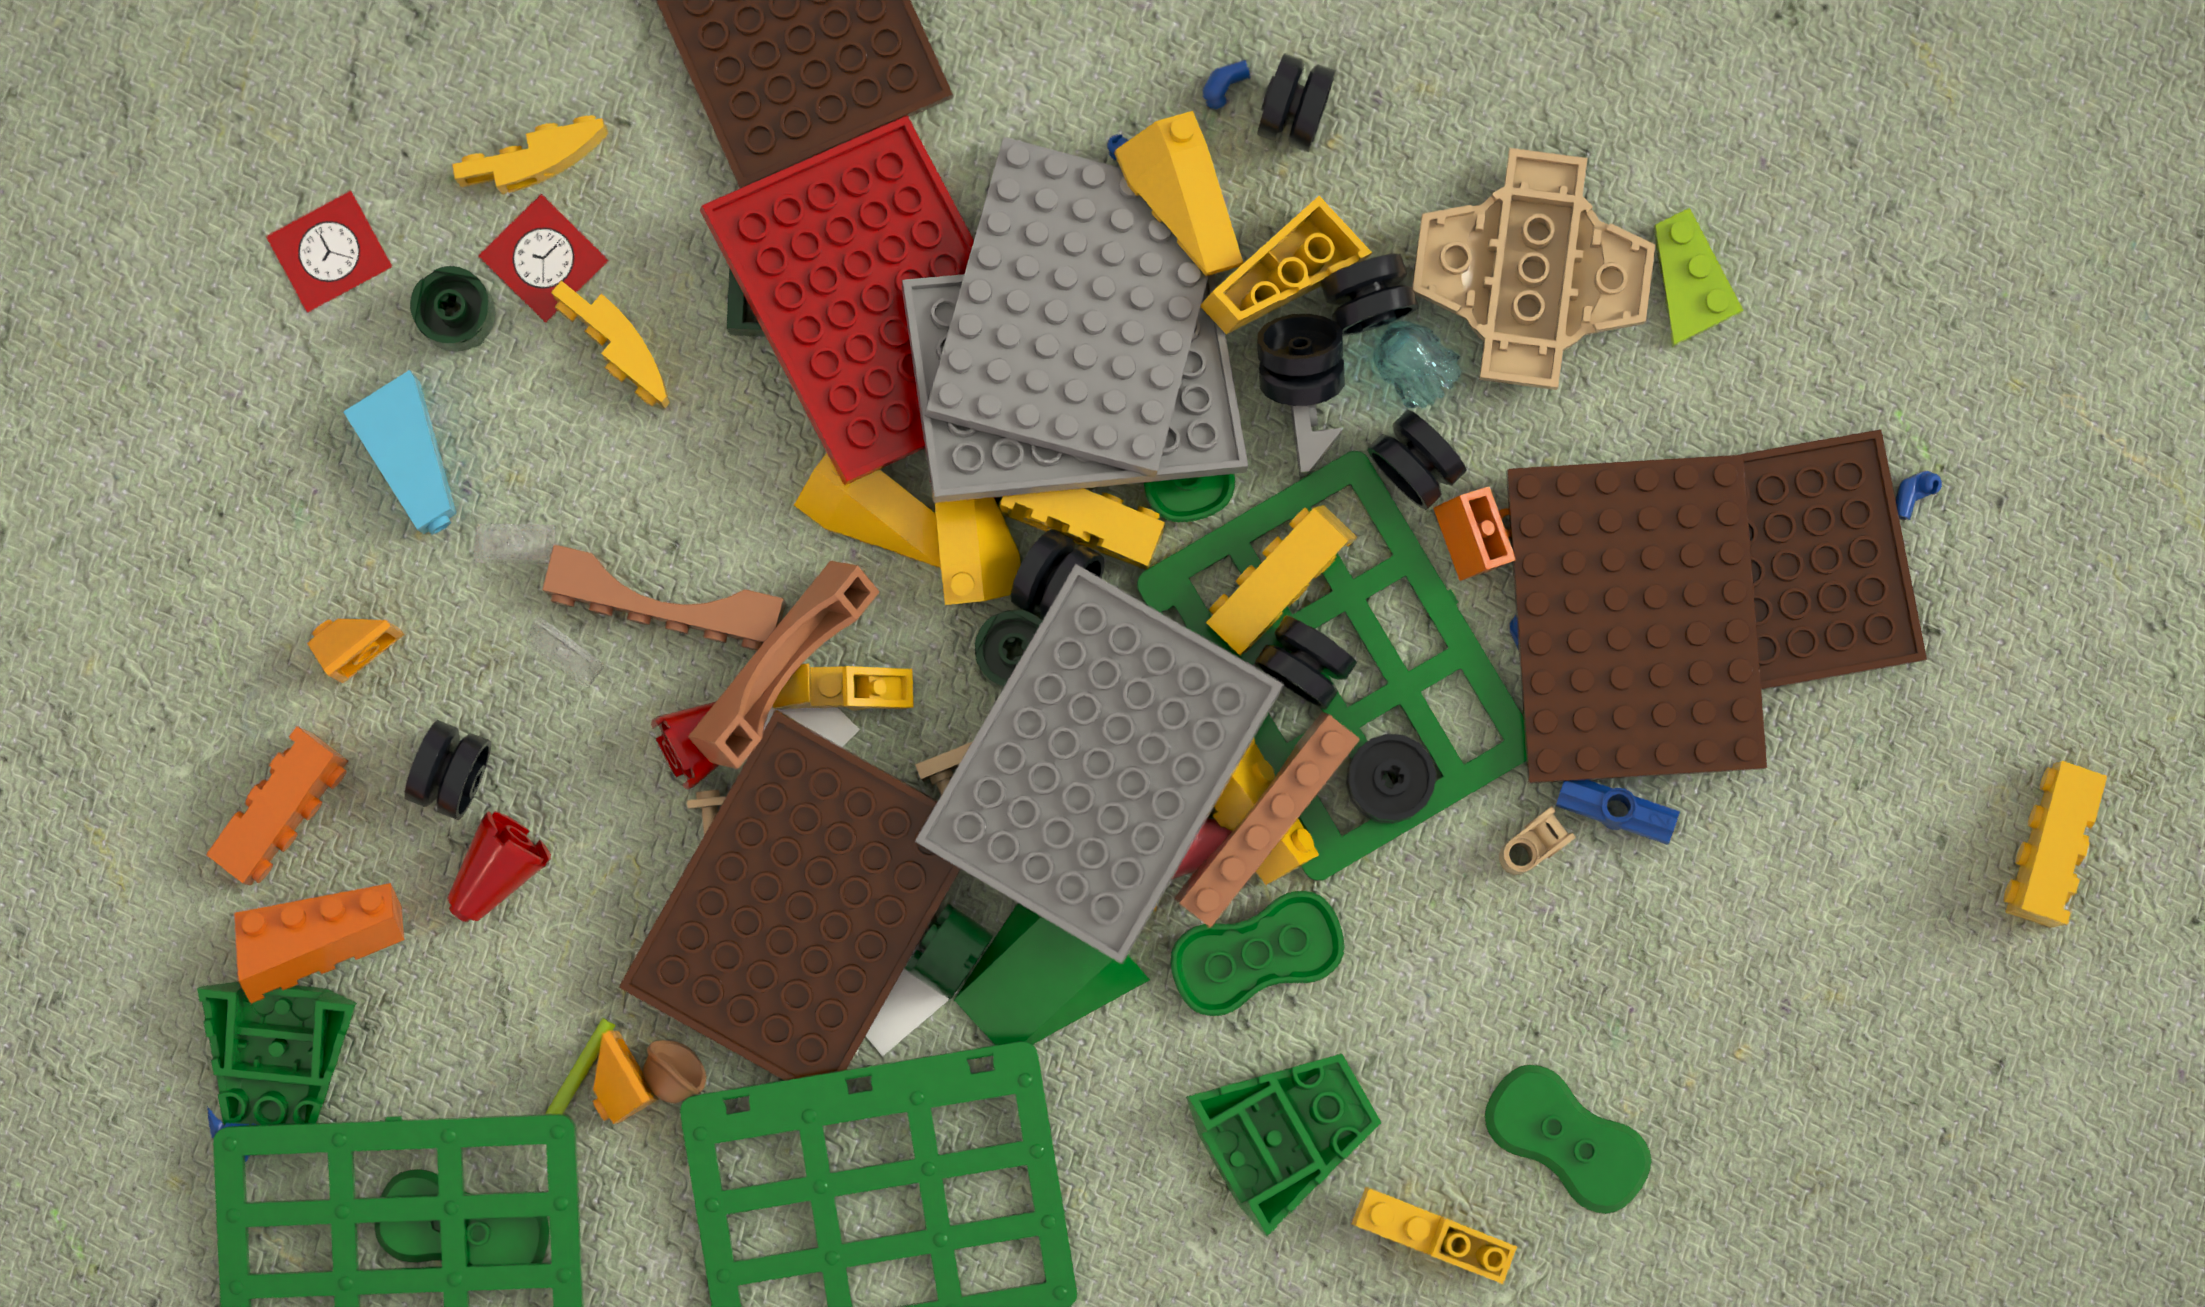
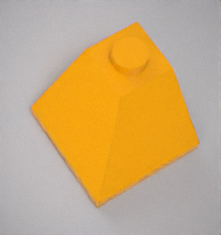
(351, 644)
(619, 1081)

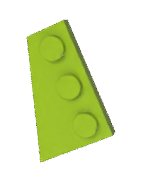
(1693, 280)

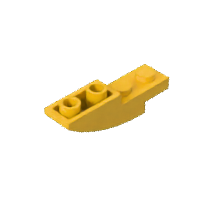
(548, 153)
(626, 350)
(1434, 1235)

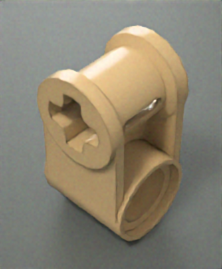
(1541, 840)

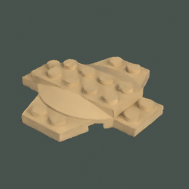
(1533, 269)

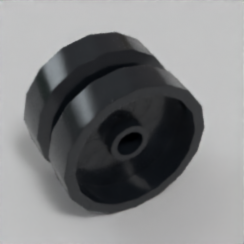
(1295, 102)
(1369, 294)
(1301, 359)
(1417, 459)
(1047, 570)
(1308, 658)
(1390, 755)
(447, 770)

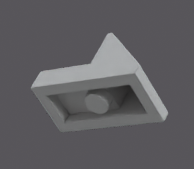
(1310, 444)

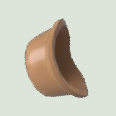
(673, 1071)

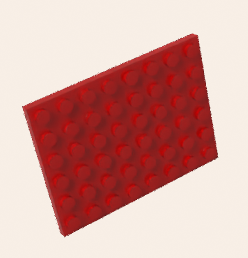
(824, 276)

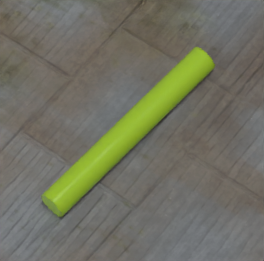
(579, 1069)

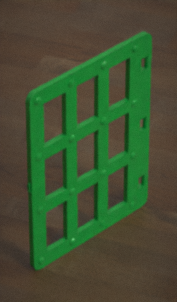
(1170, 586)
(896, 1088)
(451, 1207)

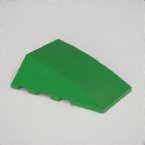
(1040, 980)
(274, 1053)
(1283, 1133)

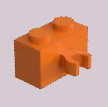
(1475, 533)

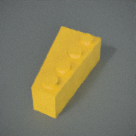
(1286, 267)
(1091, 521)
(1279, 578)
(1237, 799)
(2055, 845)

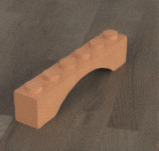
(582, 578)
(739, 715)
(1280, 805)

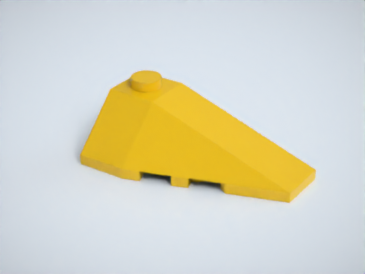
(1178, 181)
(871, 511)
(975, 551)

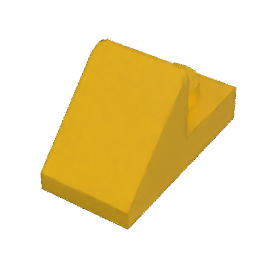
(812, 688)
(877, 688)

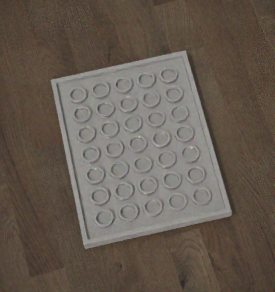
(1069, 314)
(974, 464)
(1099, 763)

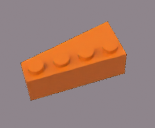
(278, 807)
(313, 935)

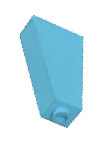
(404, 447)

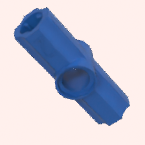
(1643, 816)

